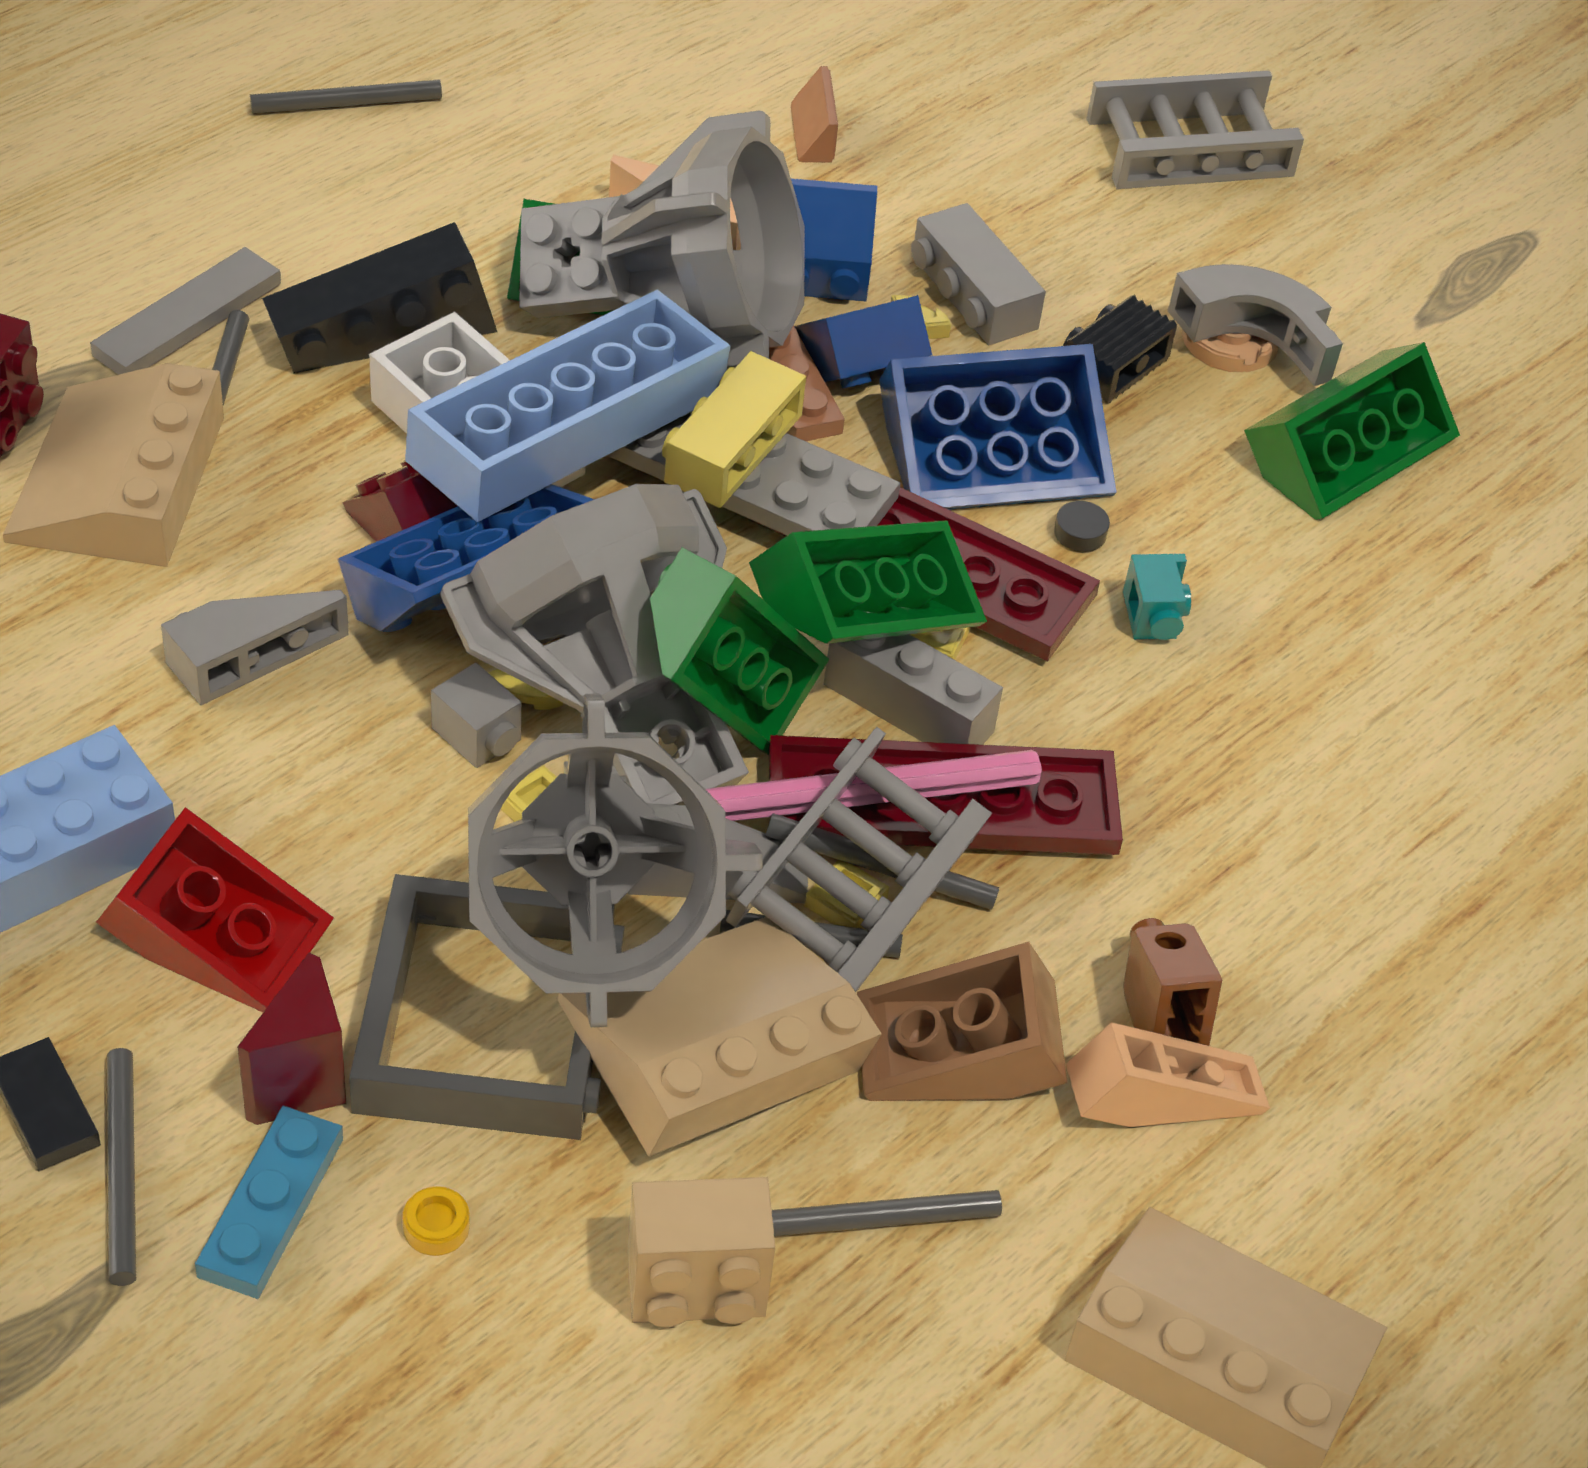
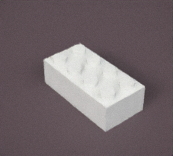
(430, 364)

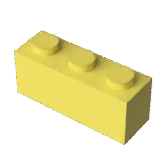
(734, 428)

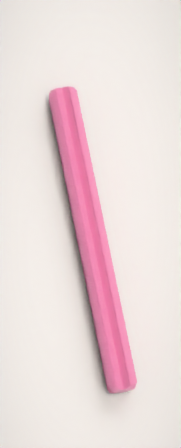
(927, 779)

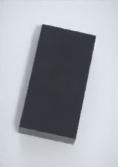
(45, 1104)

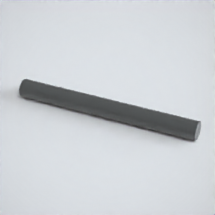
(345, 96)
(847, 851)
(121, 1168)
(886, 1212)

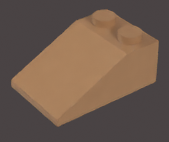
(966, 1031)

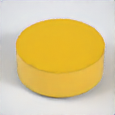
(436, 1221)

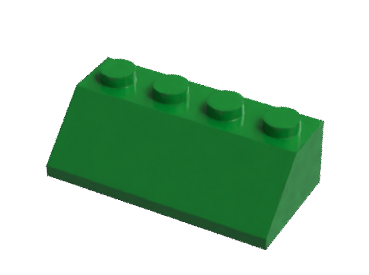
(1354, 430)
(869, 581)
(731, 649)

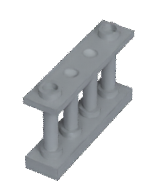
(1198, 157)
(915, 874)

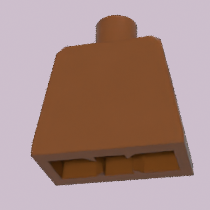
(1175, 968)

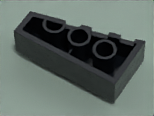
(379, 300)

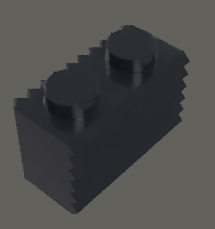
(1126, 343)

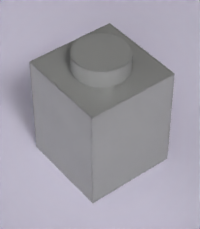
(476, 715)

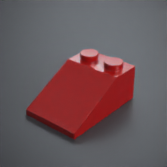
(215, 914)

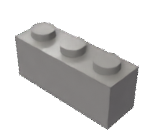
(978, 274)
(915, 688)

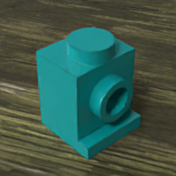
(1156, 595)

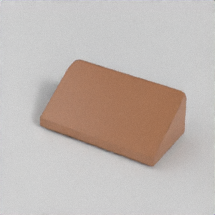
(815, 119)

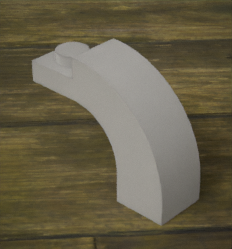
(1261, 304)

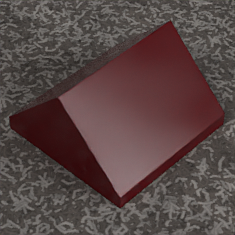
(294, 1050)

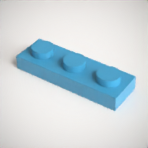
(269, 1202)

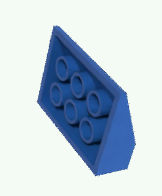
(999, 426)
(408, 569)

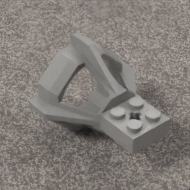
(679, 240)
(591, 585)
(588, 848)

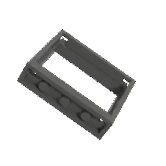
(449, 1096)

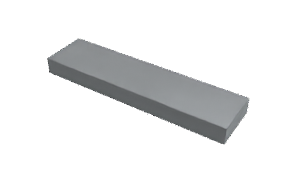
(186, 312)

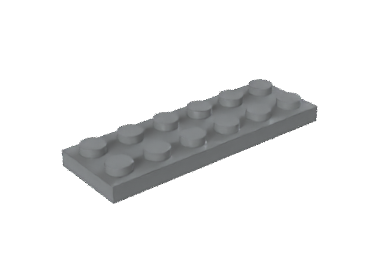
(792, 486)

